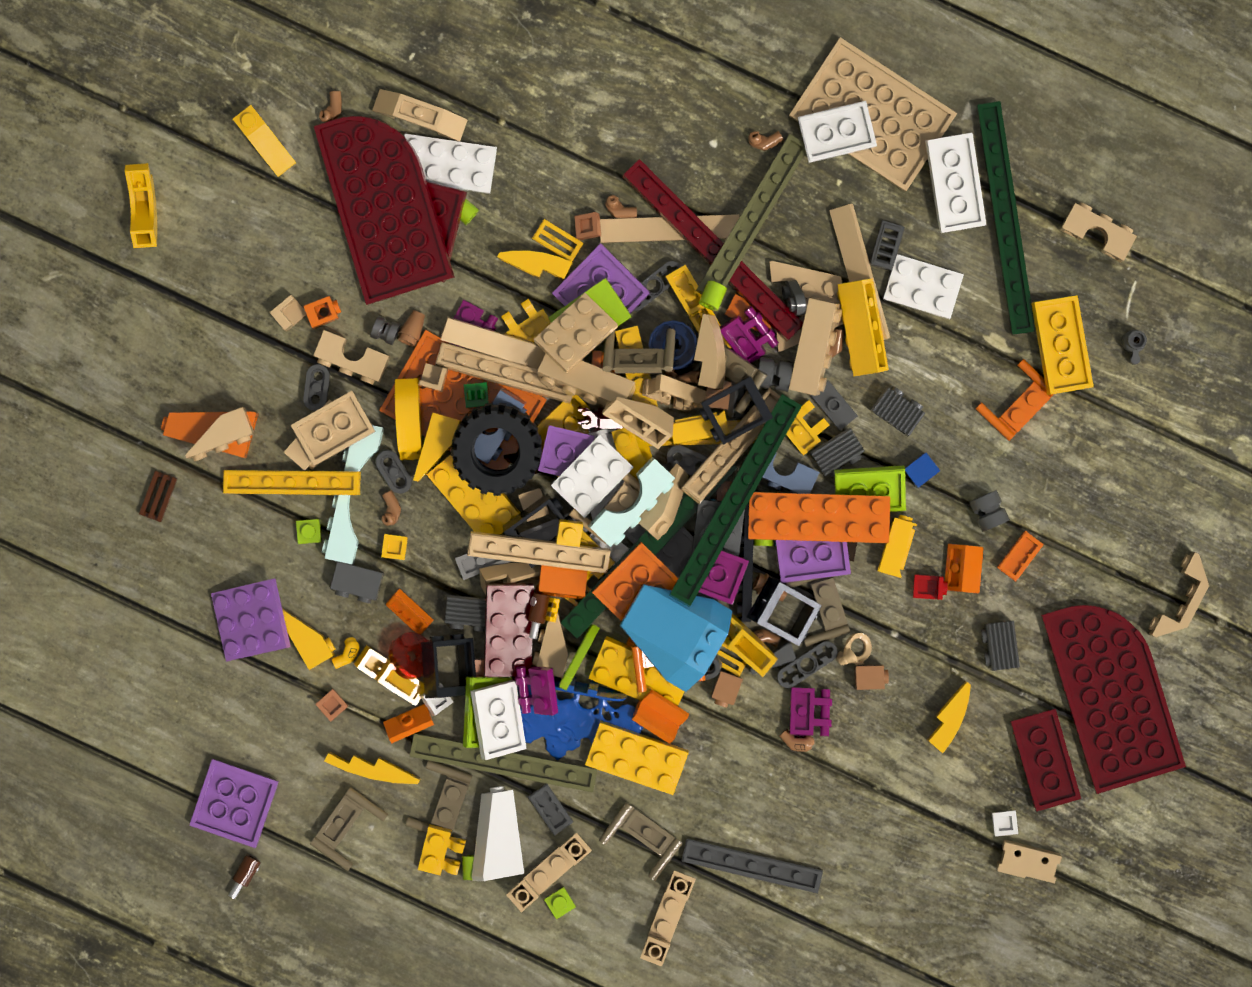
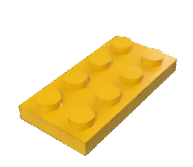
(1062, 345)
(480, 511)
(616, 670)
(636, 757)

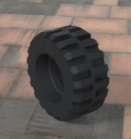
(490, 479)

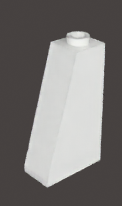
(497, 837)

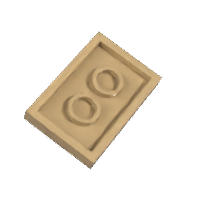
(575, 333)
(333, 428)

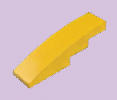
(685, 290)
(381, 771)

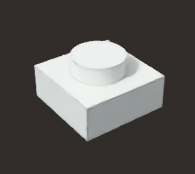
(436, 705)
(1004, 823)

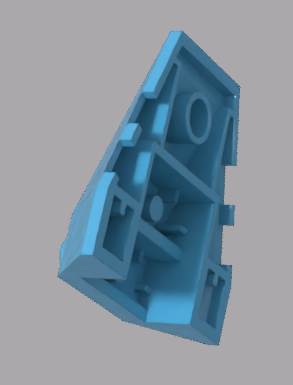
(677, 637)

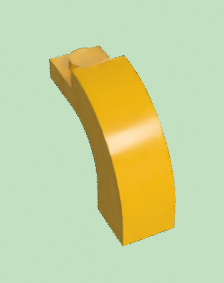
(142, 204)
(408, 418)

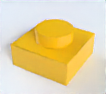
(569, 533)
(394, 547)

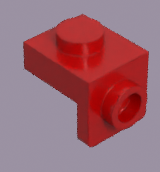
(929, 587)

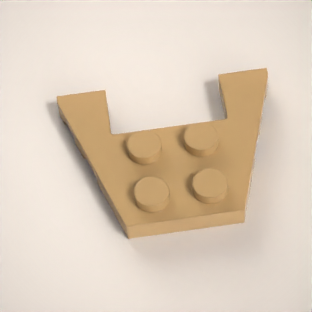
(813, 284)

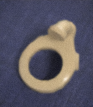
(848, 655)

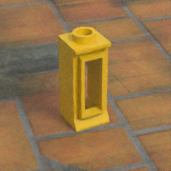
(696, 428)
(897, 549)

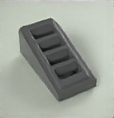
(881, 263)
(783, 653)

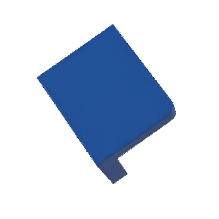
(921, 470)

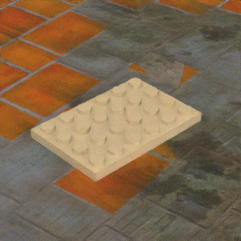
(897, 109)

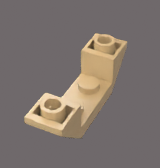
(420, 113)
(1194, 569)
(548, 872)
(667, 918)

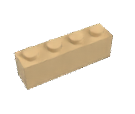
(814, 346)
(586, 381)

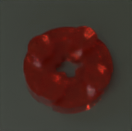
(402, 662)

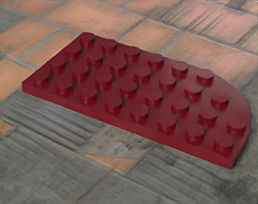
(383, 207)
(1113, 696)

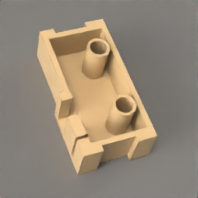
(685, 395)
(1028, 861)

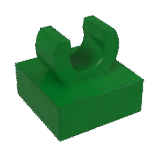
(476, 394)

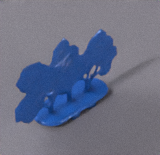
(574, 722)

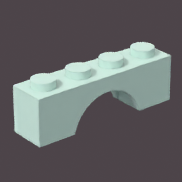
(653, 481)

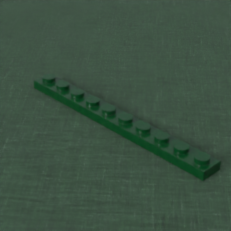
(1006, 218)
(735, 501)
(590, 606)

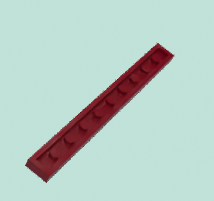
(708, 246)

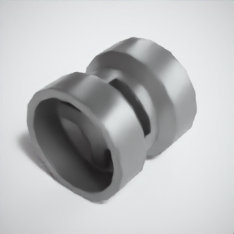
(390, 331)

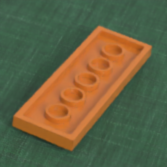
(819, 517)

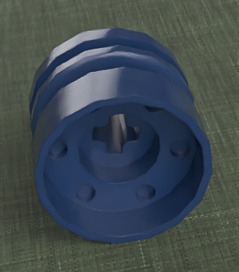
(687, 339)

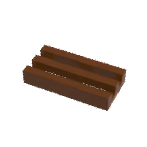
(159, 518)

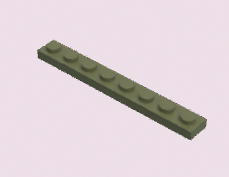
(755, 213)
(511, 764)

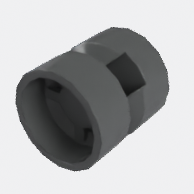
(777, 373)
(989, 511)

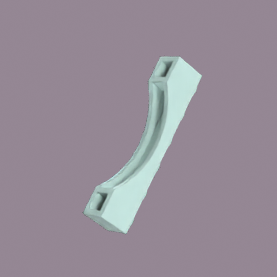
(342, 539)

